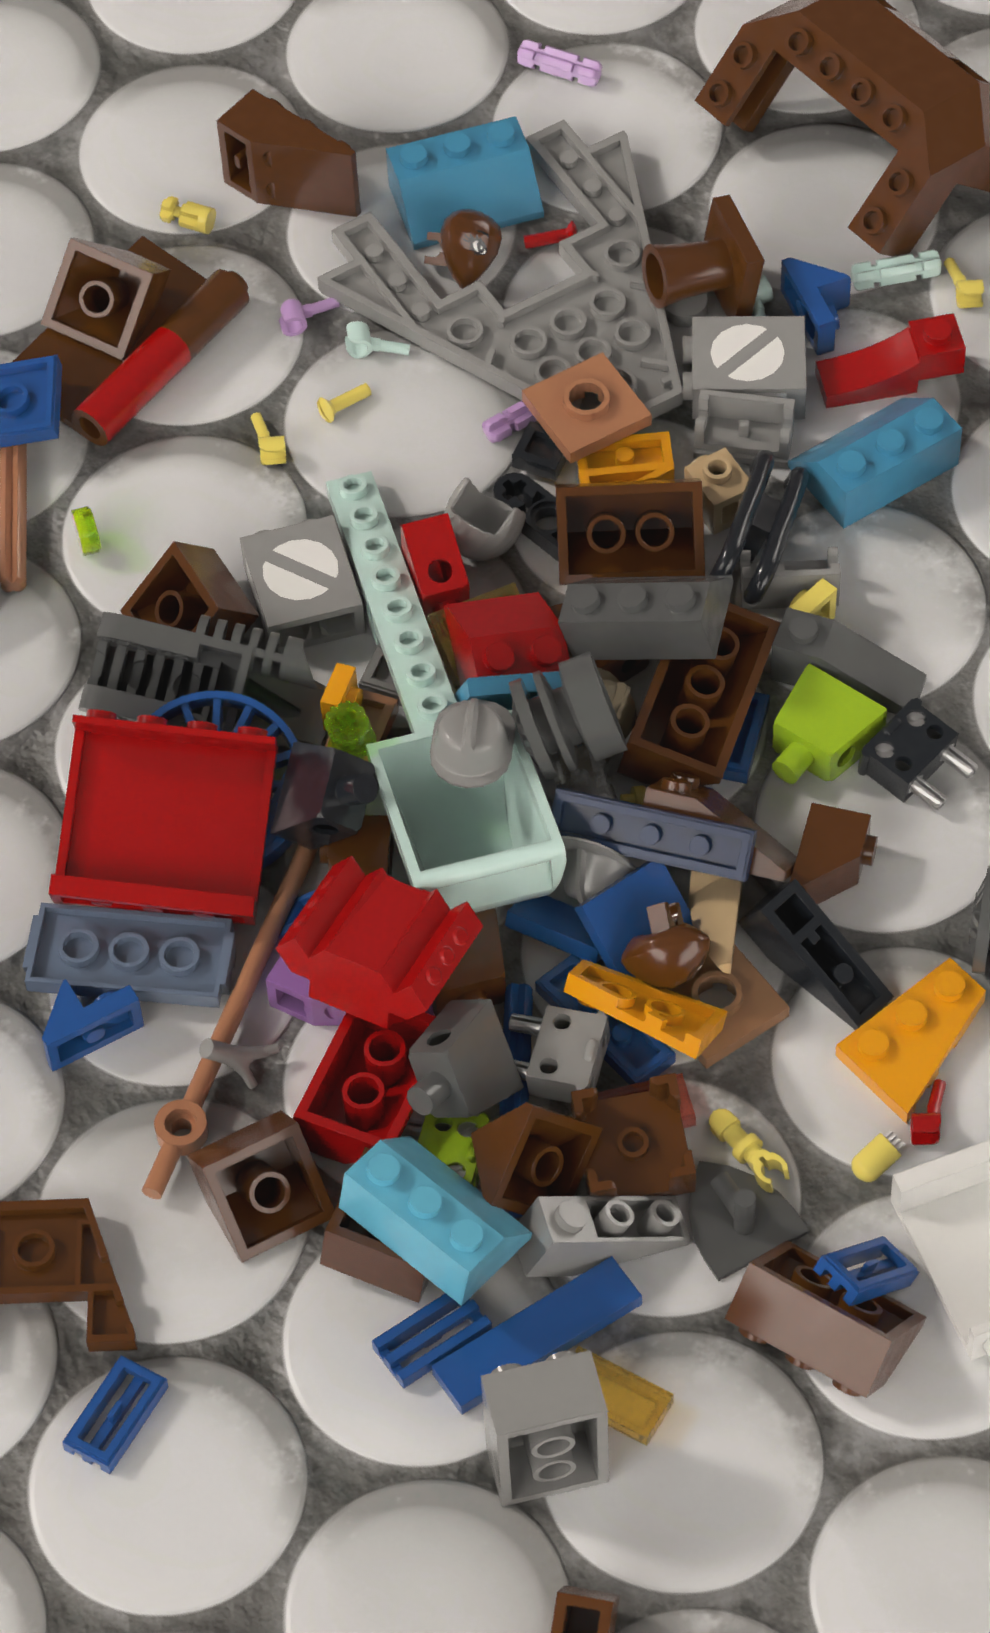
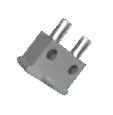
(566, 1051)

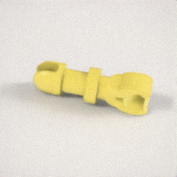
(747, 1147)

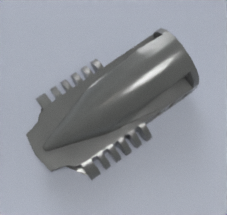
(150, 664)

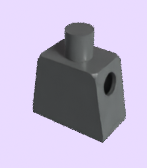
(462, 1062)

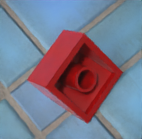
(505, 636)

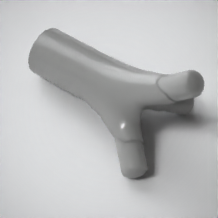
(236, 1056)

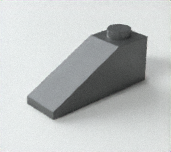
(845, 656)

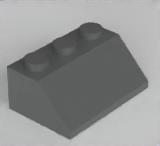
(646, 616)

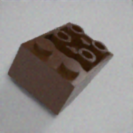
(286, 159)

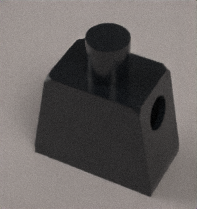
(323, 796)

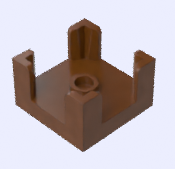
(640, 1142)

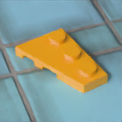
(658, 1012)
(911, 1037)

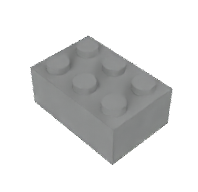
(545, 1427)

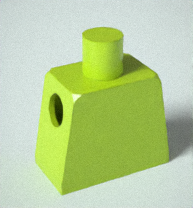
(823, 727)

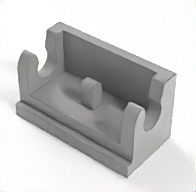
(744, 425)
(791, 578)

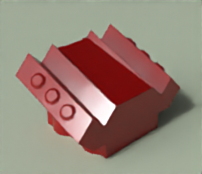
(377, 944)

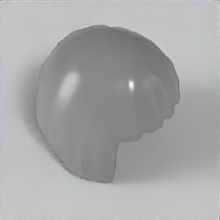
(482, 523)

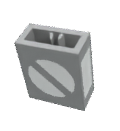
(747, 357)
(303, 582)

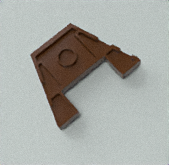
(58, 1255)

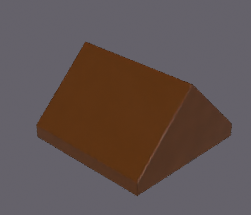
(532, 1156)

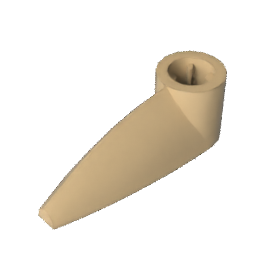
(715, 911)

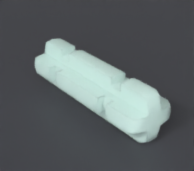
(896, 270)

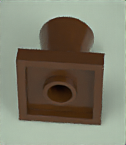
(720, 263)

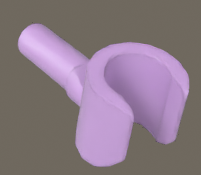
(294, 314)

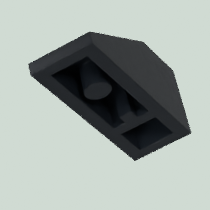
(815, 953)

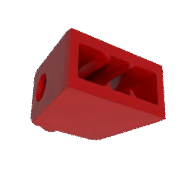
(434, 562)

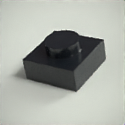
(538, 453)

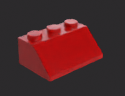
(360, 1088)

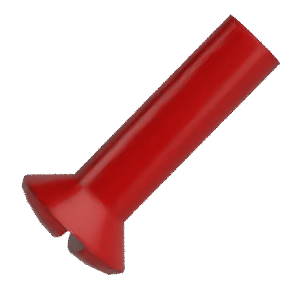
(550, 237)

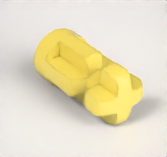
(190, 215)

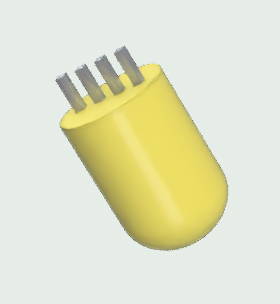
(876, 1157)

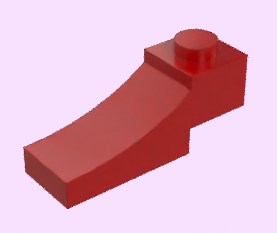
(895, 365)

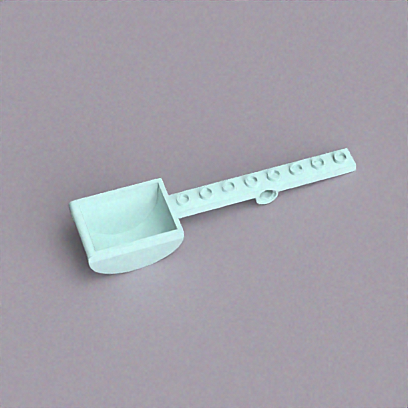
(467, 843)

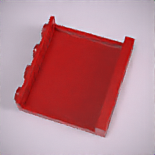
(165, 817)

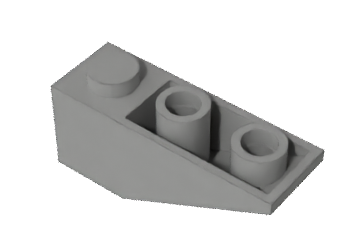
(583, 1231)

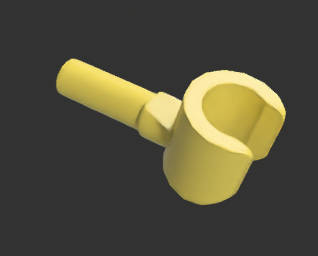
(967, 291)
(271, 447)

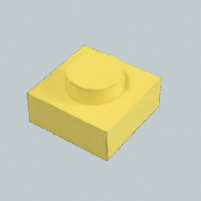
(817, 600)

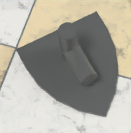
(737, 1218)

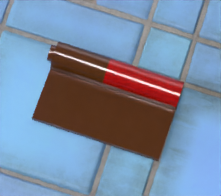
(105, 392)

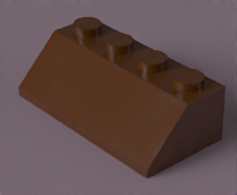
(700, 705)

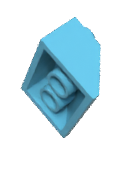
(430, 1216)

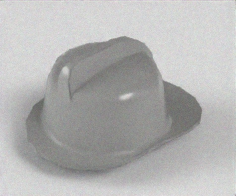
(472, 743)
(591, 867)

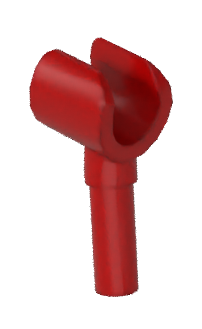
(926, 1126)

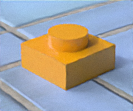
(341, 687)

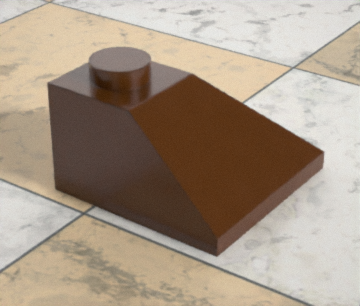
(104, 296)

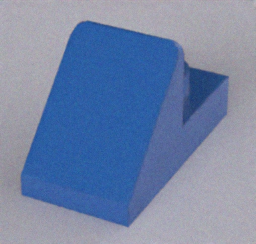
(817, 296)
(80, 1030)

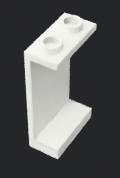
(948, 1222)

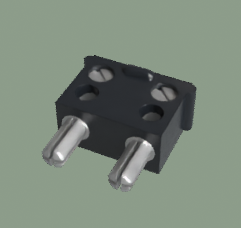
(910, 752)

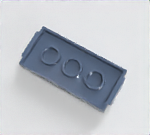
(107, 949)

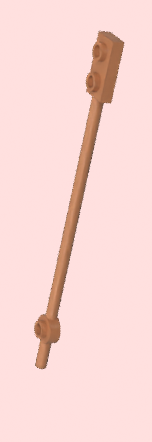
(188, 1112)

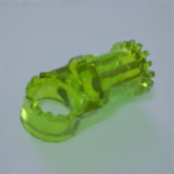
(349, 729)

